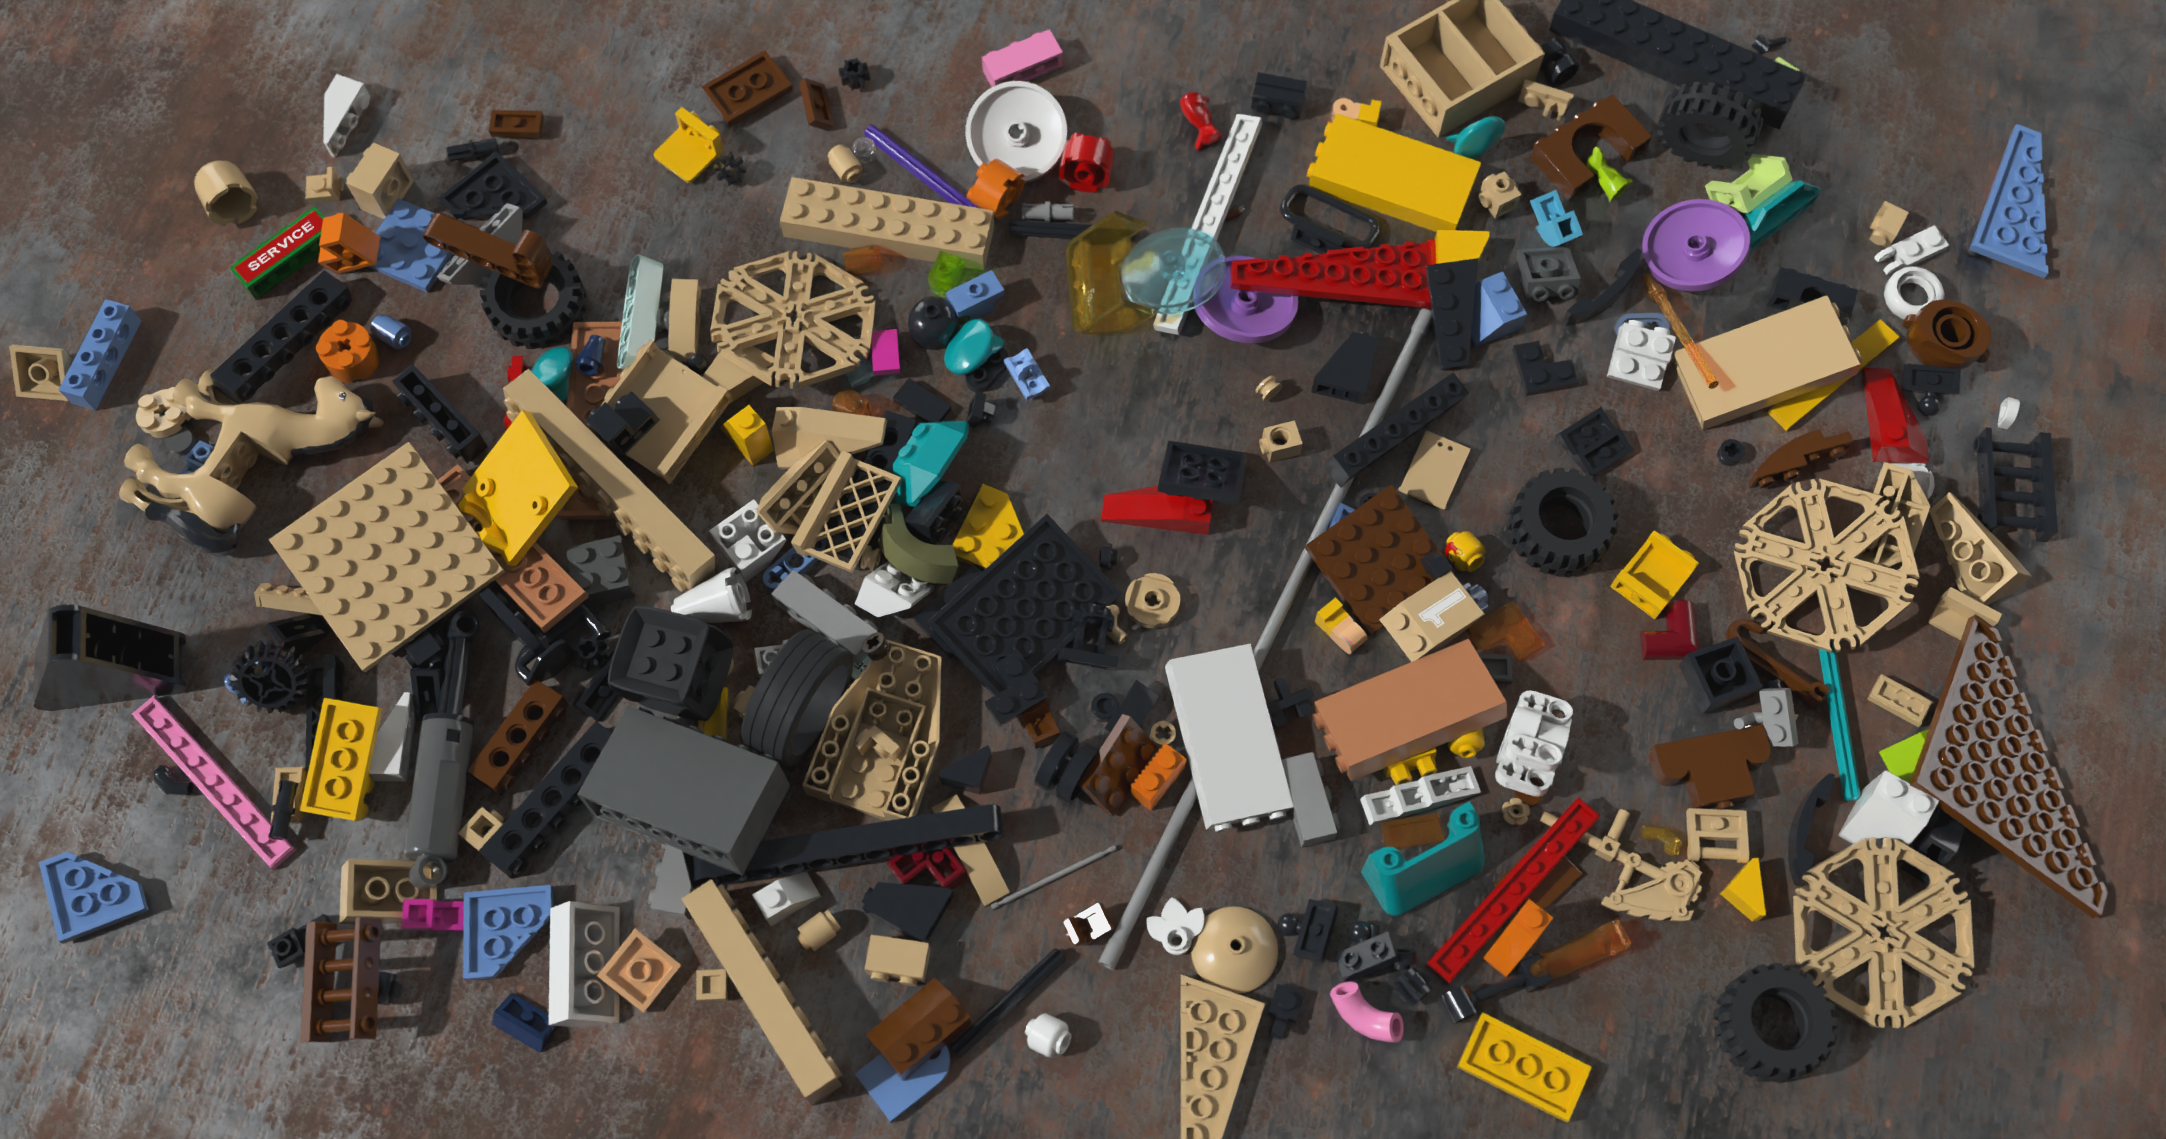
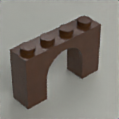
(1604, 120)

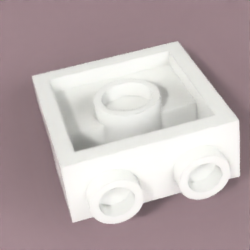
(1641, 355)

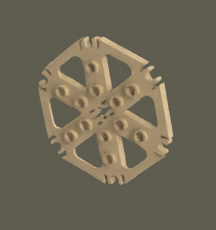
(777, 310)
(1842, 555)
(1906, 945)

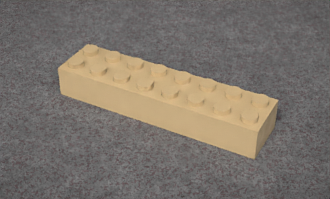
(888, 221)
(765, 997)

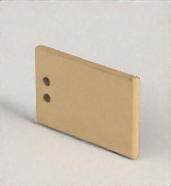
(1434, 470)

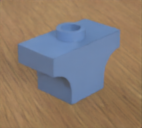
(976, 296)

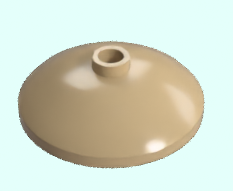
(1231, 969)

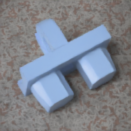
(1020, 368)

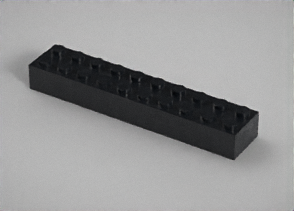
(1679, 52)

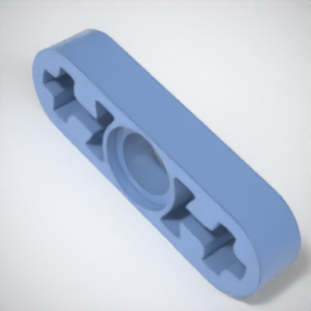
(777, 570)

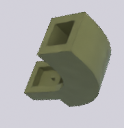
(912, 556)

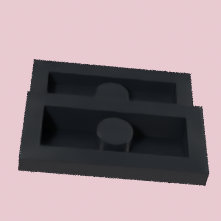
(1594, 442)

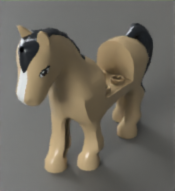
(210, 505)

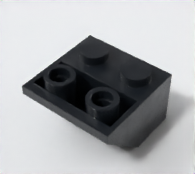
(935, 512)

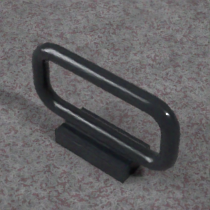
(1317, 237)

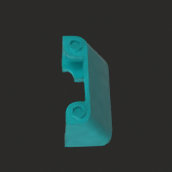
(1409, 884)

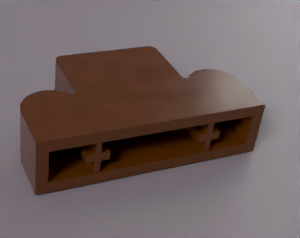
(1713, 765)

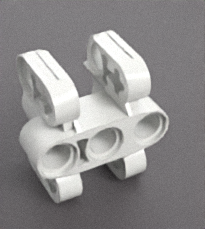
(1533, 743)

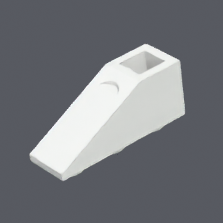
(342, 108)

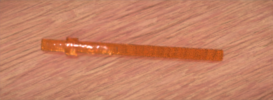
(1659, 296)

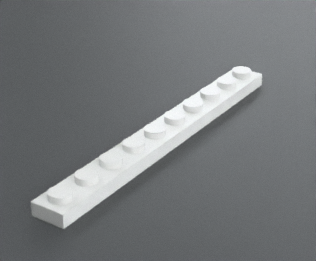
(1219, 196)

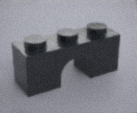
(1793, 284)

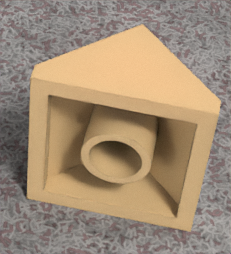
(39, 371)

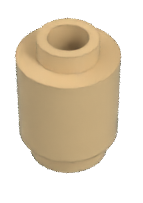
(845, 164)
(818, 931)

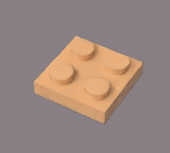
(639, 970)

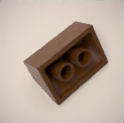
(919, 1028)

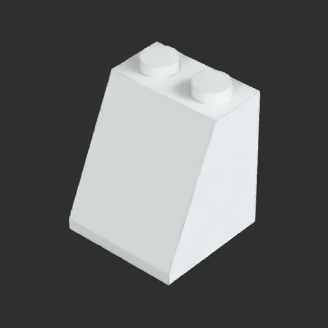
(1888, 810)

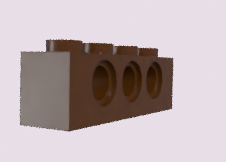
(519, 721)

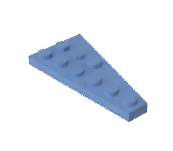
(2015, 209)

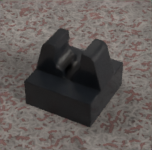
(980, 410)

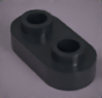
(990, 370)

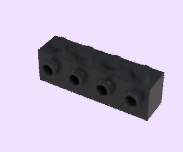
(440, 414)

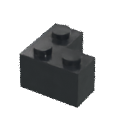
(624, 424)

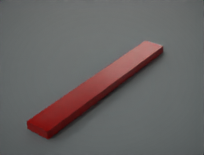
(1513, 890)

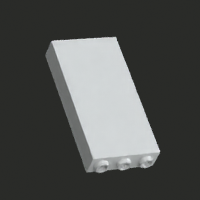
(1228, 737)

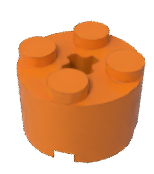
(996, 187)
(348, 351)

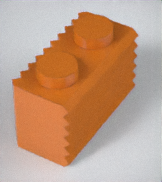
(1158, 776)

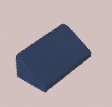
(524, 1022)

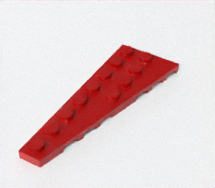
(1354, 274)

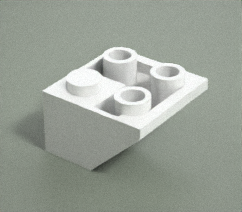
(747, 541)
(890, 591)

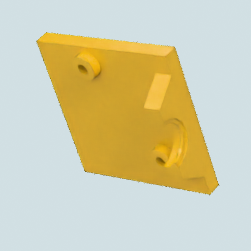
(517, 489)

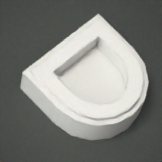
(2008, 412)

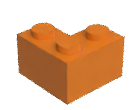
(347, 244)

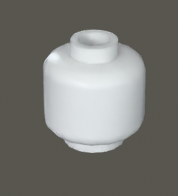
(1048, 1035)

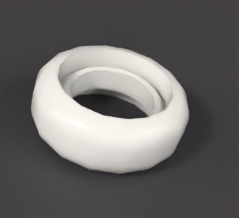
(1911, 275)

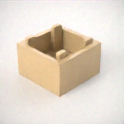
(379, 180)

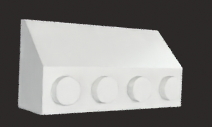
(580, 946)

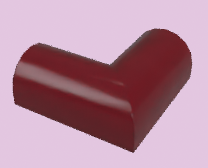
(1678, 639)
(940, 863)

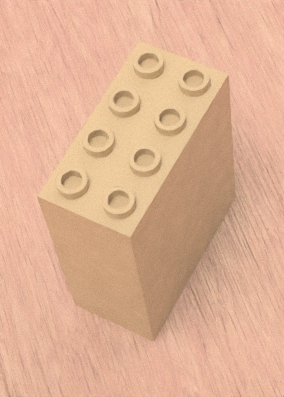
(1460, 61)

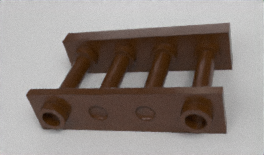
(319, 979)

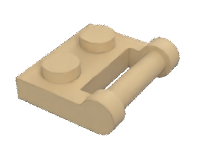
(1717, 825)

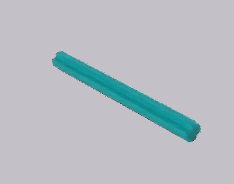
(1840, 725)

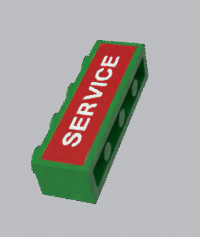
(280, 254)

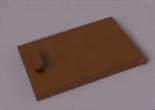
(1552, 885)

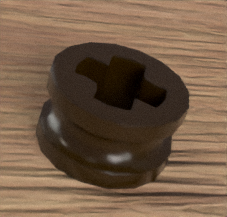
(876, 646)

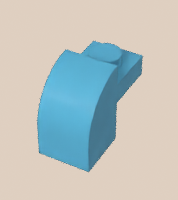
(1554, 224)

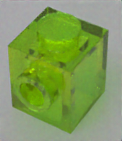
(946, 273)

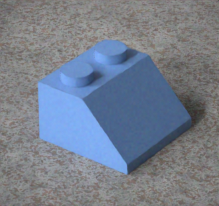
(1495, 310)

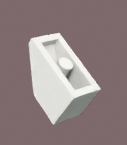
(786, 897)

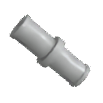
(1048, 211)

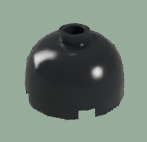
(933, 323)

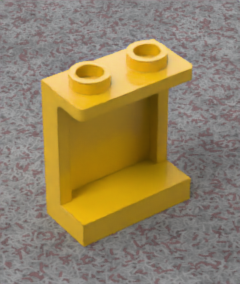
(1655, 574)

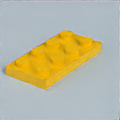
(1524, 1067)

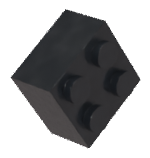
(1720, 675)

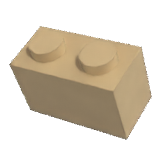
(897, 960)

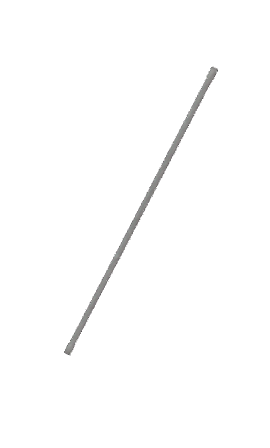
(1117, 943)

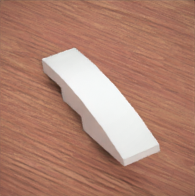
(1420, 795)

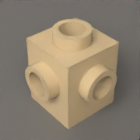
(1499, 194)

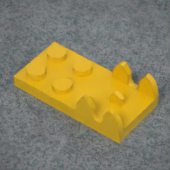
(342, 760)

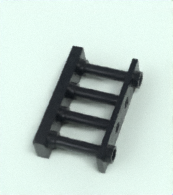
(2040, 474)

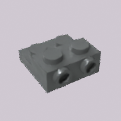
(1548, 272)

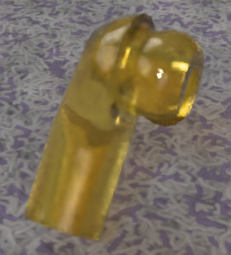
(1663, 835)

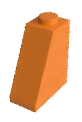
(1517, 938)

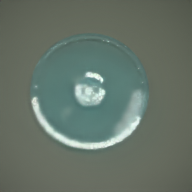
(1174, 270)

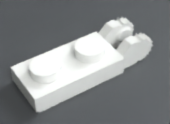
(1913, 250)

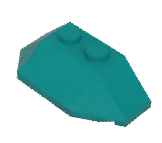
(1779, 210)
(927, 458)

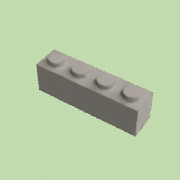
(823, 614)

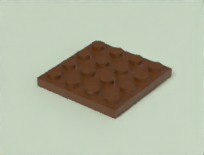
(1374, 557)

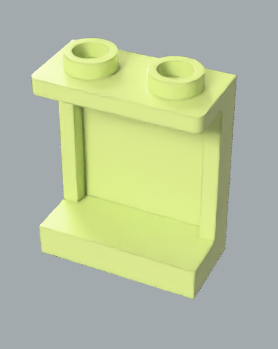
(1760, 182)

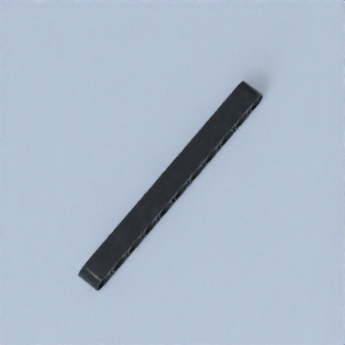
(861, 844)

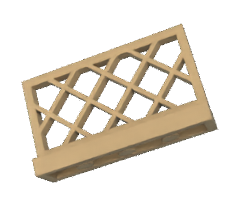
(824, 508)

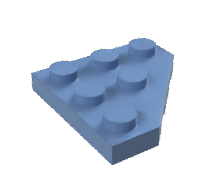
(88, 896)
(500, 926)

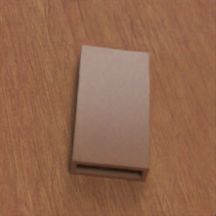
(1409, 710)

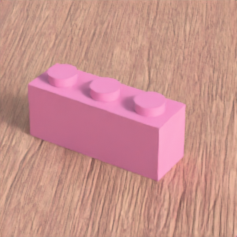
(1023, 59)

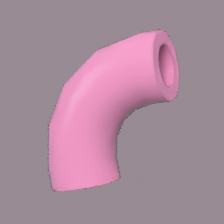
(1365, 1018)

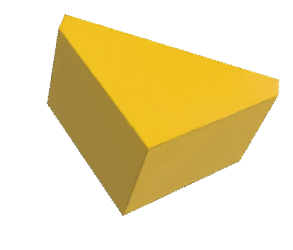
(1746, 891)

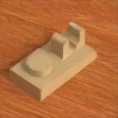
(1545, 97)

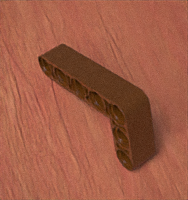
(525, 261)

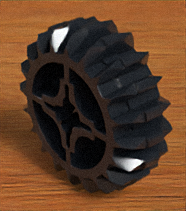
(253, 678)

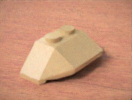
(794, 493)
(1905, 495)

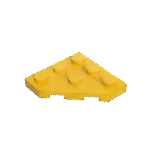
(987, 529)

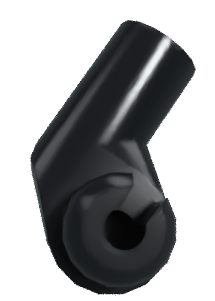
(166, 783)

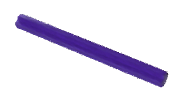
(916, 167)

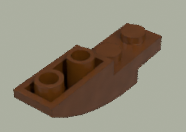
(1797, 454)

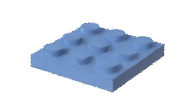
(403, 250)

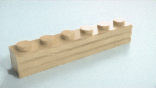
(284, 598)

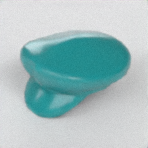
(1478, 137)
(971, 347)
(554, 370)

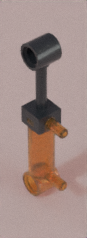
(1543, 968)

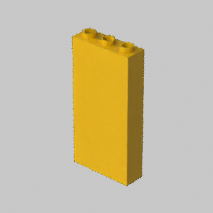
(1393, 174)

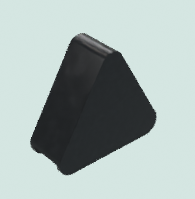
(103, 659)

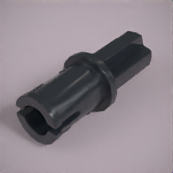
(472, 149)

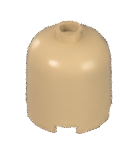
(225, 193)

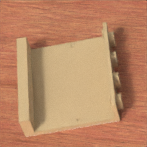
(680, 400)

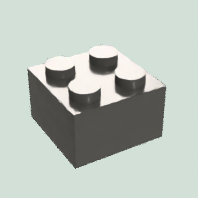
(601, 570)

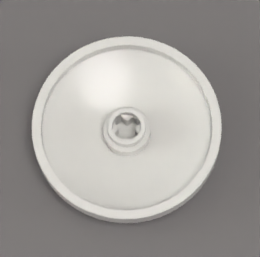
(1019, 127)

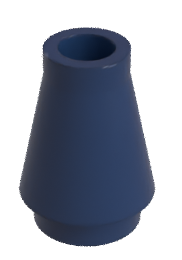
(591, 356)

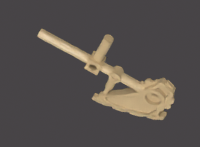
(1660, 898)

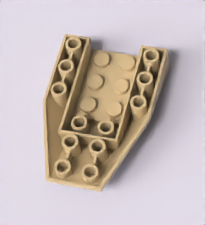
(904, 702)

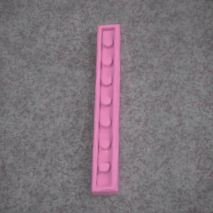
(212, 781)

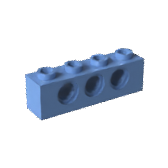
(100, 354)

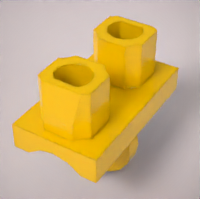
(1423, 762)

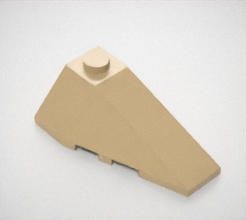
(802, 429)
(1979, 560)

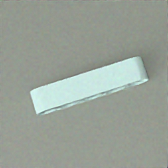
(639, 308)

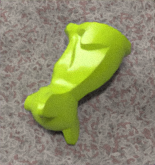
(1609, 178)

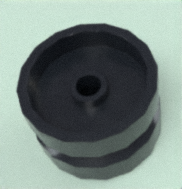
(1065, 767)

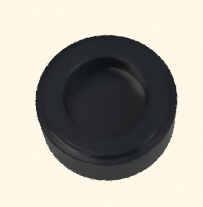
(1104, 706)

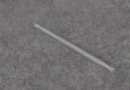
(1053, 877)

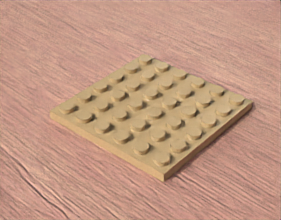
(386, 556)

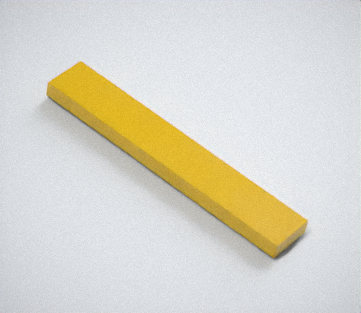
(1869, 344)

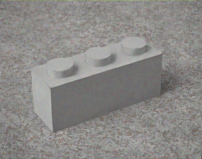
(1310, 800)

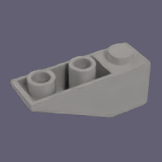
(672, 884)

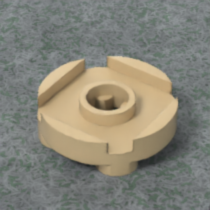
(152, 406)
(1156, 615)

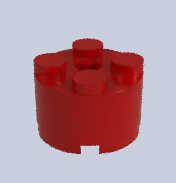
(1087, 162)

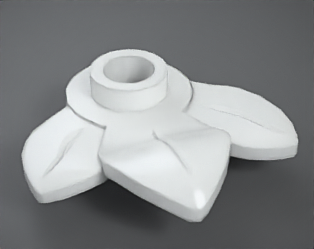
(1176, 923)

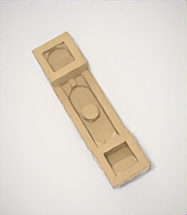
(978, 862)

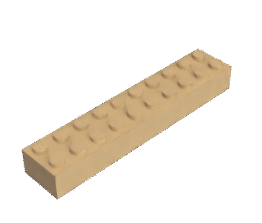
(613, 485)

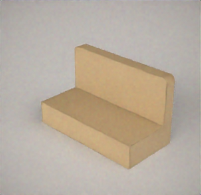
(1955, 609)

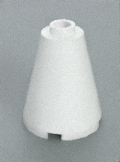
(716, 599)

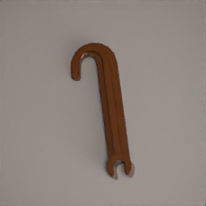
(1811, 693)

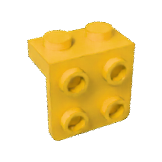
(690, 147)

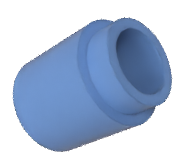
(391, 331)

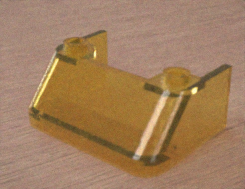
(1095, 278)

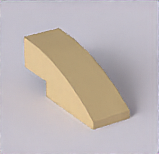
(684, 318)

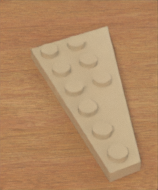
(1214, 1052)

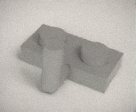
(1776, 715)

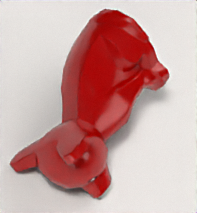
(1196, 111)

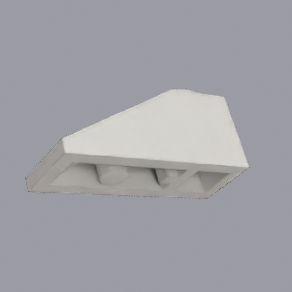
(394, 743)

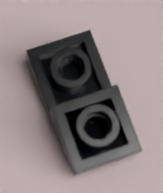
(1135, 704)
(290, 945)

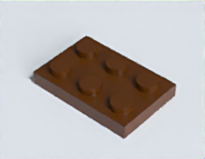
(747, 88)
(1117, 765)

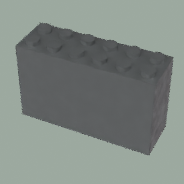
(685, 789)

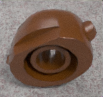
(1948, 335)

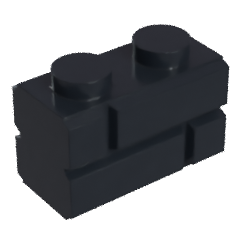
(1278, 95)

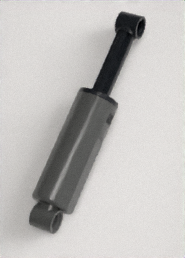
(442, 765)

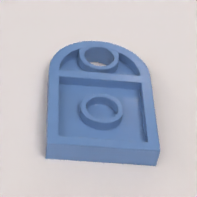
(898, 1096)

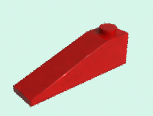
(1891, 422)
(1157, 510)

